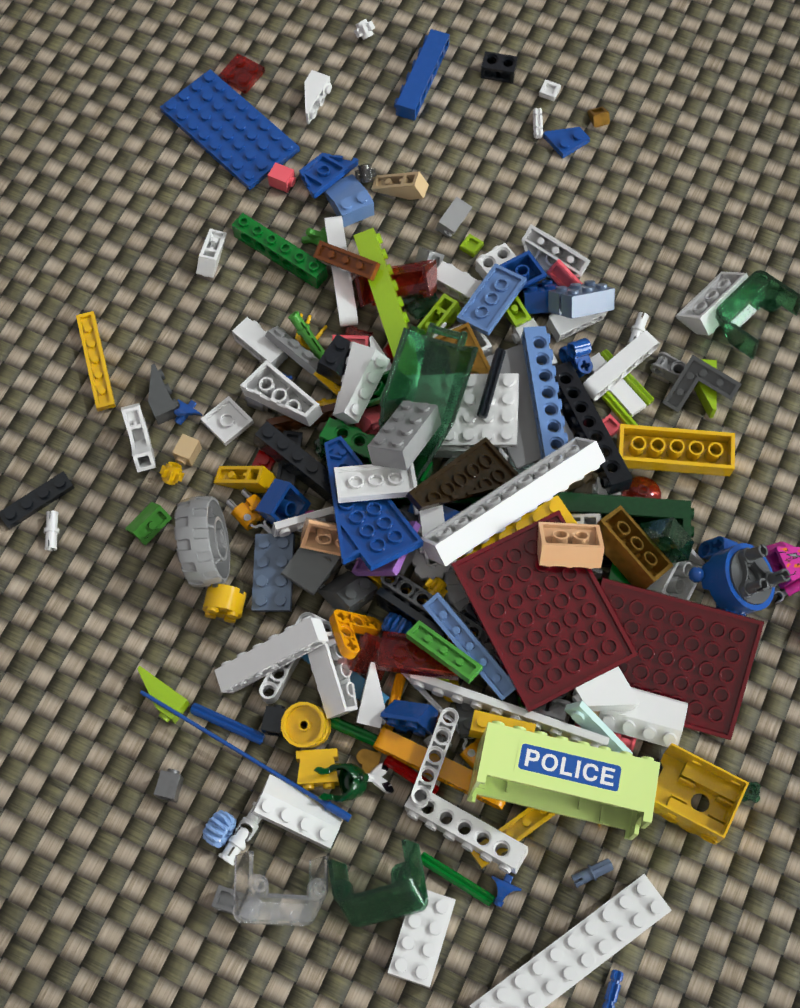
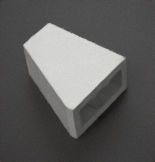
(607, 692)

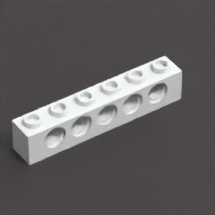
(508, 863)

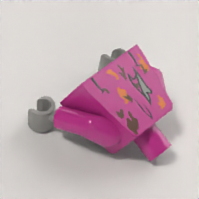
(785, 556)

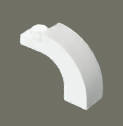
(139, 437)

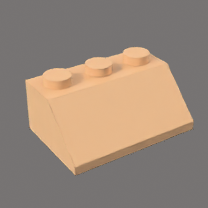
(320, 536)
(570, 545)

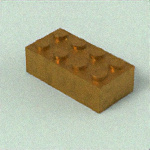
(632, 549)

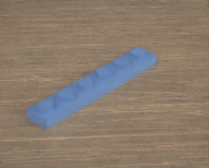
(468, 643)

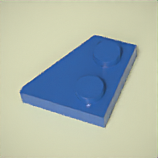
(566, 140)

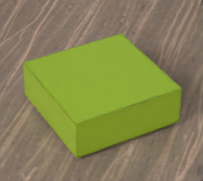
(471, 245)

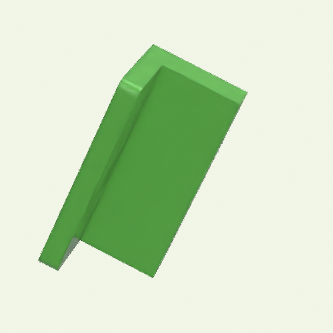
(149, 523)

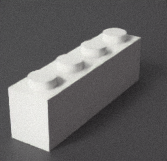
(359, 382)
(333, 679)

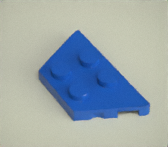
(324, 172)

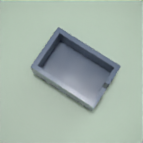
(581, 299)

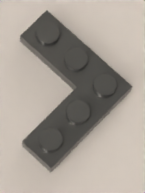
(696, 371)

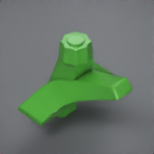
(314, 236)

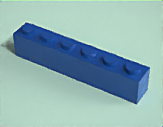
(422, 74)

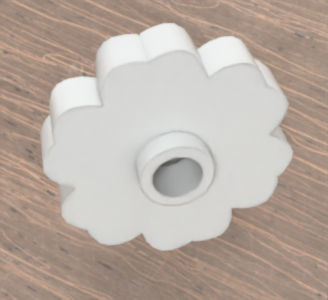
(428, 568)

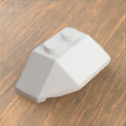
(549, 249)

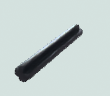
(491, 383)

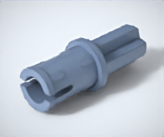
(592, 872)

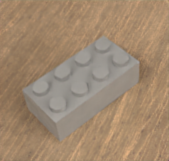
(404, 435)

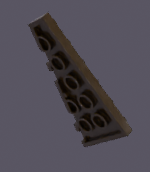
(469, 475)

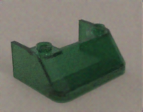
(756, 292)
(399, 899)

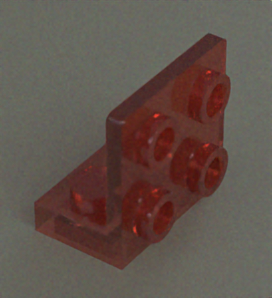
(369, 652)

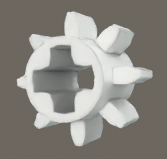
(364, 29)

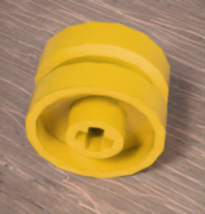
(294, 726)

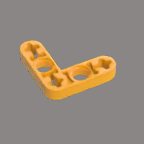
(345, 622)

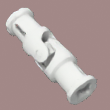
(242, 834)

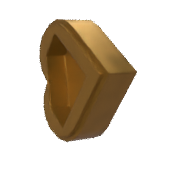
(368, 759)

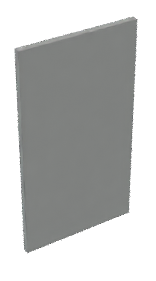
(527, 440)

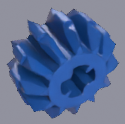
(396, 623)

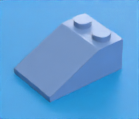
(350, 200)

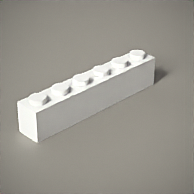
(271, 655)

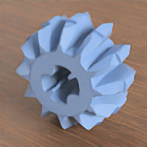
(219, 828)

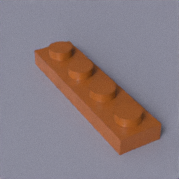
(346, 260)

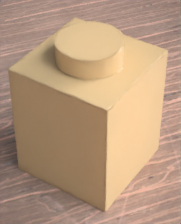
(186, 450)

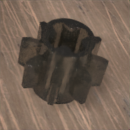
(365, 173)

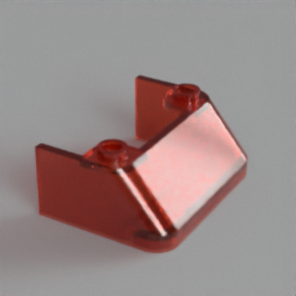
(410, 277)

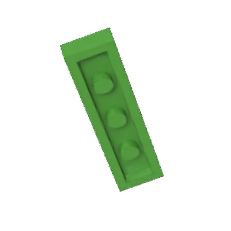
(444, 652)

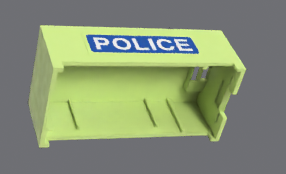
(565, 777)

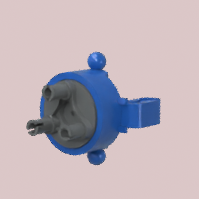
(737, 575)

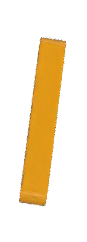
(413, 756)

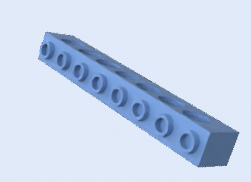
(539, 337)

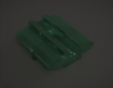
(416, 309)

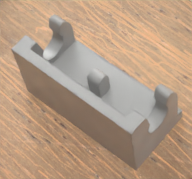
(453, 217)

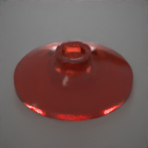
(644, 483)

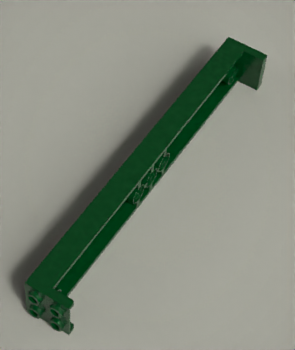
(638, 508)

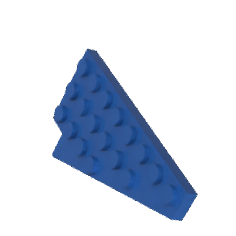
(367, 528)

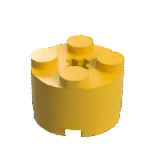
(224, 602)

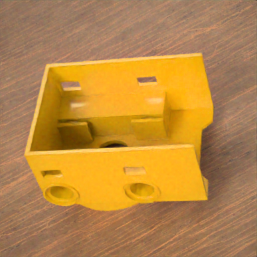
(689, 775)

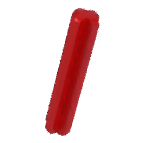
(405, 771)

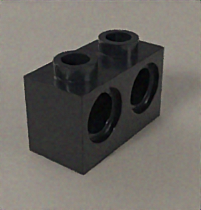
(499, 67)

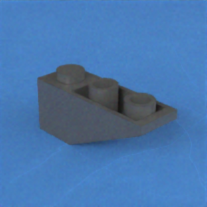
(159, 397)

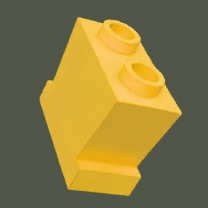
(316, 758)

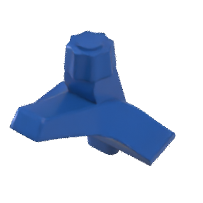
(185, 411)
(504, 887)

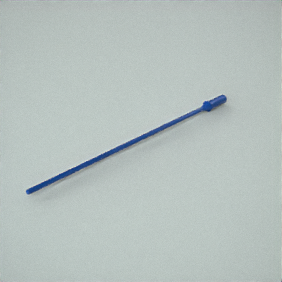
(326, 804)

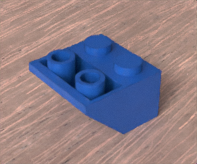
(536, 296)
(411, 717)

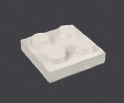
(227, 421)

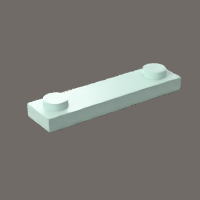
(590, 721)

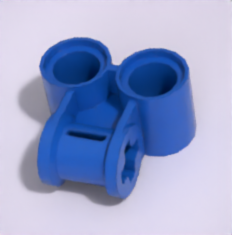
(578, 354)

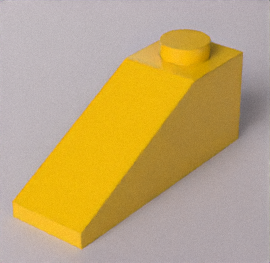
(253, 478)

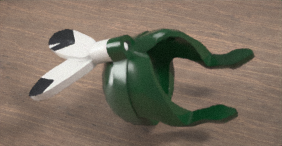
(354, 780)

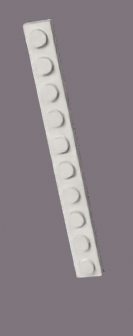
(480, 701)

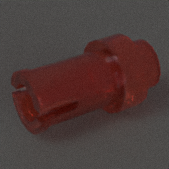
(355, 331)

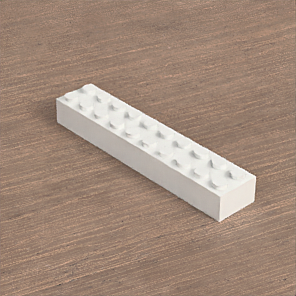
(512, 500)
(579, 949)

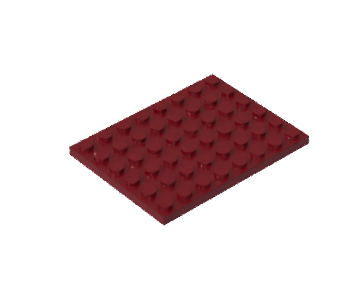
(542, 620)
(687, 653)

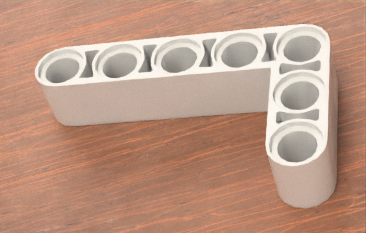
(279, 684)

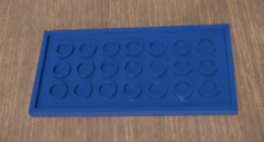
(229, 129)

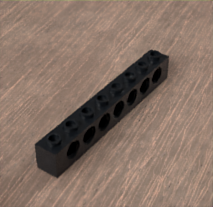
(589, 425)

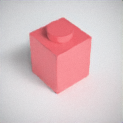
(281, 177)

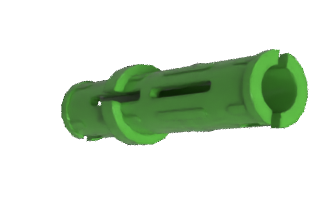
(304, 330)

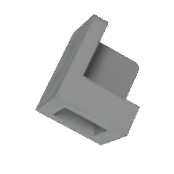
(426, 254)

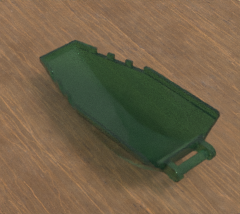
(432, 374)

